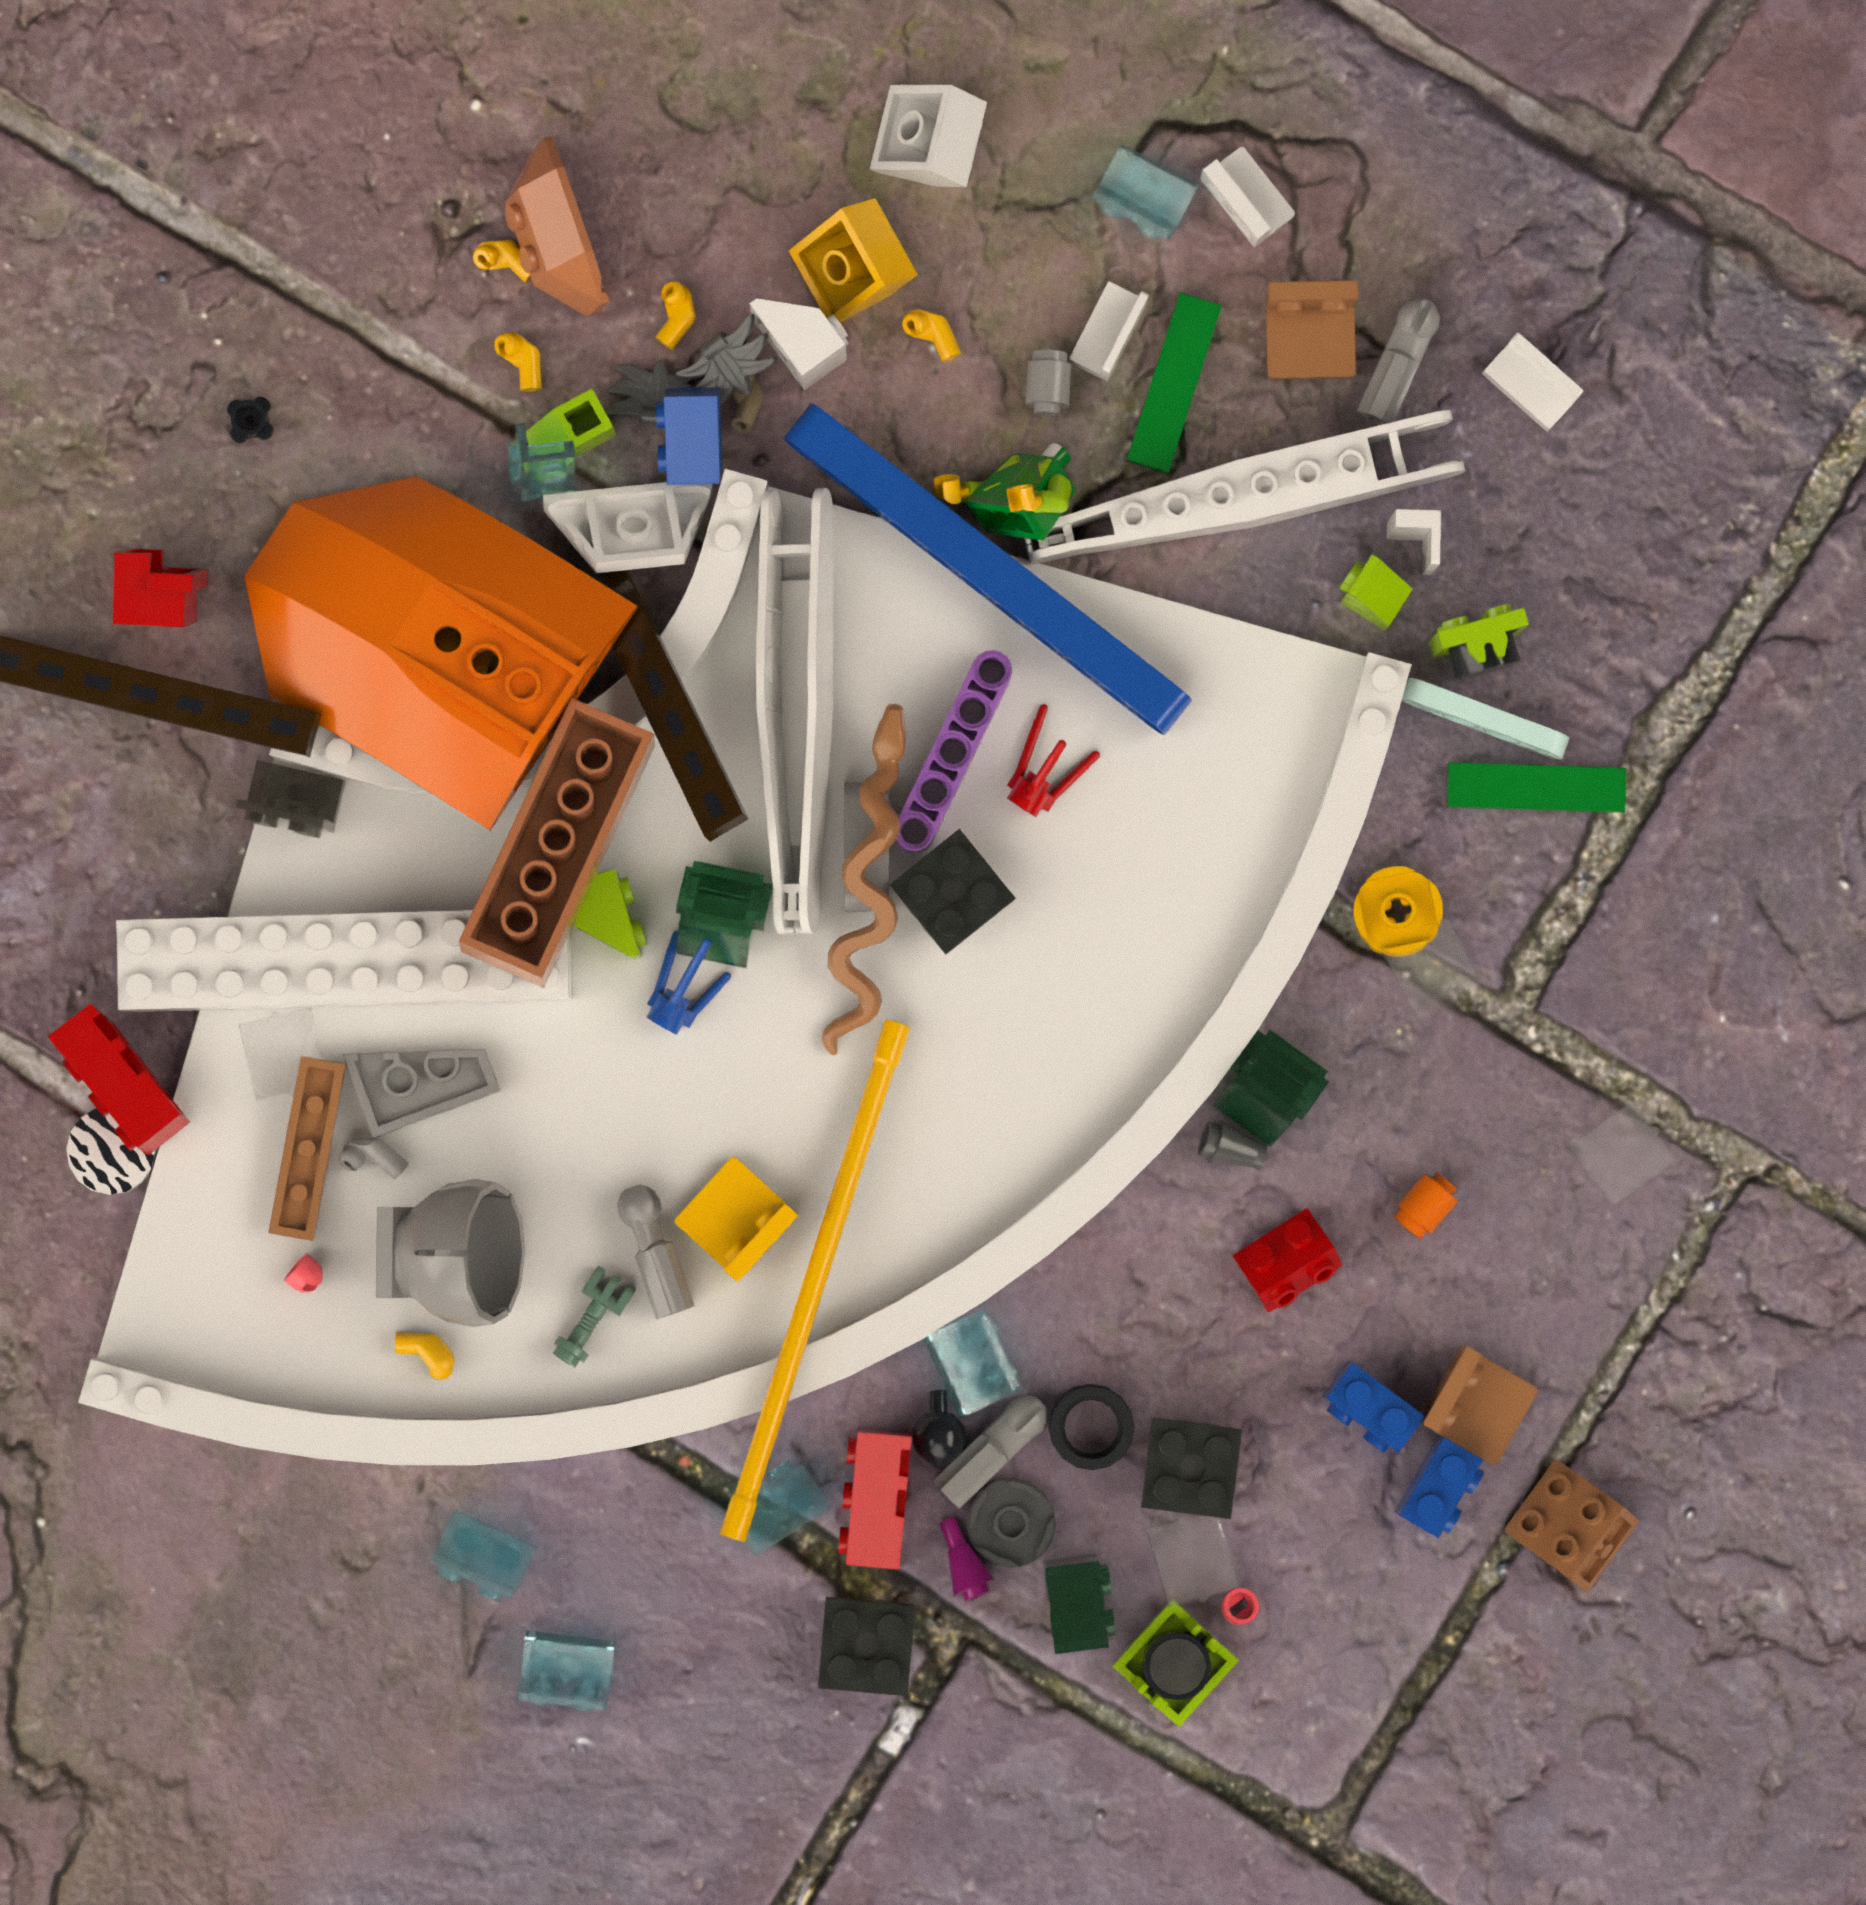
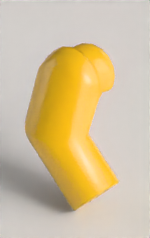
(500, 255)
(680, 313)
(932, 328)
(522, 355)
(430, 1349)

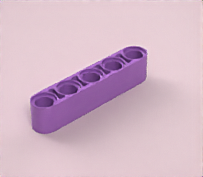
(954, 730)

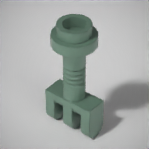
(571, 1349)

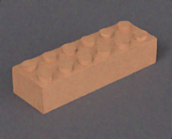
(557, 843)

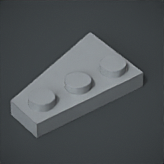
(417, 1085)

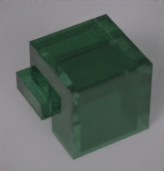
(722, 907)
(1271, 1087)

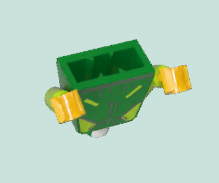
(1019, 497)

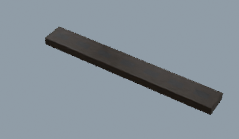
(158, 697)
(671, 712)

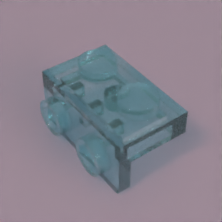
(1144, 193)
(540, 467)
(972, 1363)
(784, 1506)
(482, 1556)
(566, 1671)

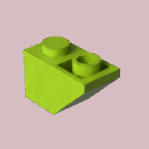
(576, 420)
(1374, 592)
(608, 917)

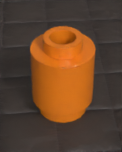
(1426, 1205)

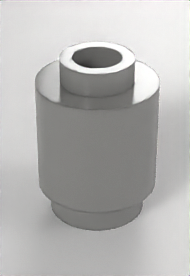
(1048, 383)

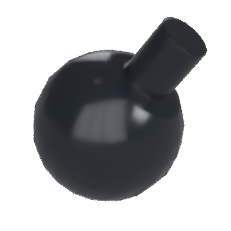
(939, 1434)

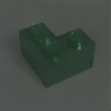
(1077, 1603)

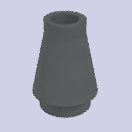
(1229, 1146)

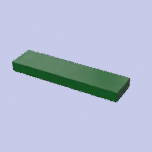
(1173, 383)
(1536, 787)

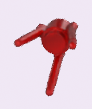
(1031, 792)

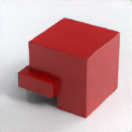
(152, 593)

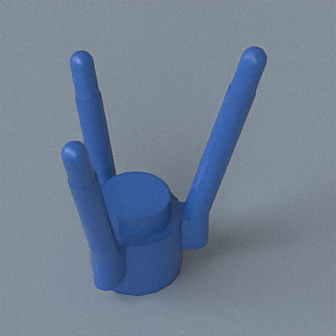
(671, 1008)

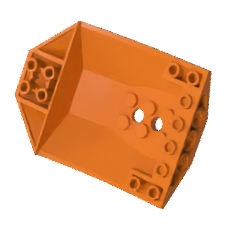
(351, 621)

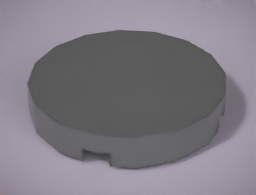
(1011, 1523)

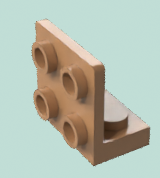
(1310, 329)
(1478, 1405)
(1571, 1525)

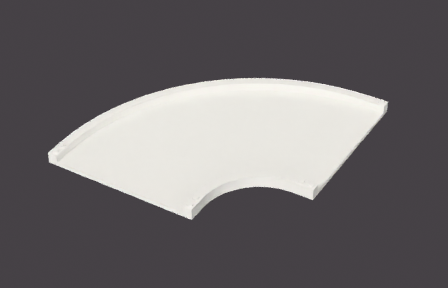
(1026, 1097)

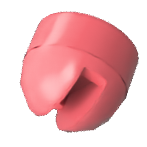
(305, 1274)
(1246, 1614)

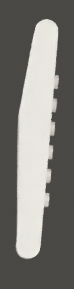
(1251, 492)
(795, 706)

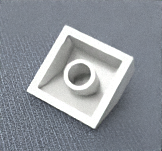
(928, 134)
(802, 338)

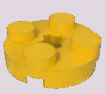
(1412, 890)

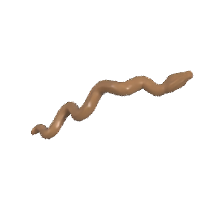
(887, 749)

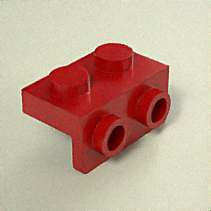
(1288, 1260)

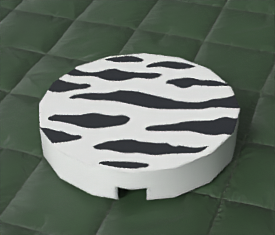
(102, 1159)

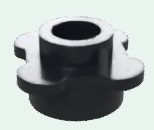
(241, 410)

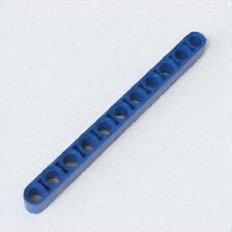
(987, 569)

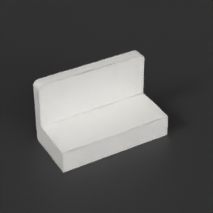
(1247, 196)
(1108, 330)
(1532, 382)
(1418, 525)

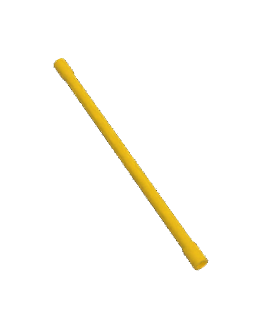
(744, 1500)

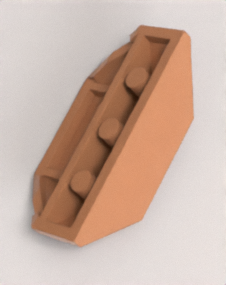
(553, 233)

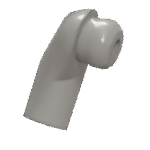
(371, 1151)

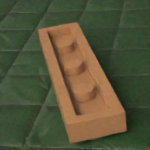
(307, 1148)

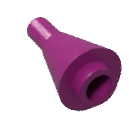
(967, 1570)

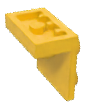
(736, 1218)

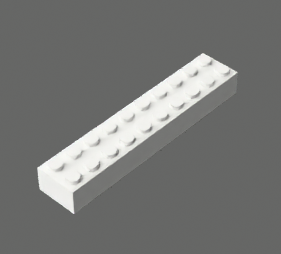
(313, 963)

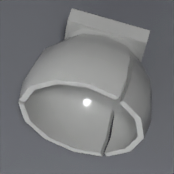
(454, 1252)

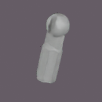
(1399, 362)
(656, 1258)
(993, 1448)

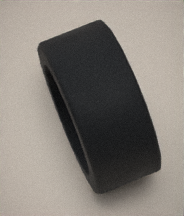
(1124, 1432)

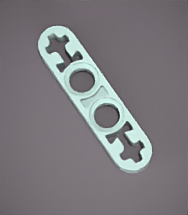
(1485, 718)

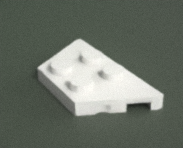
(631, 523)

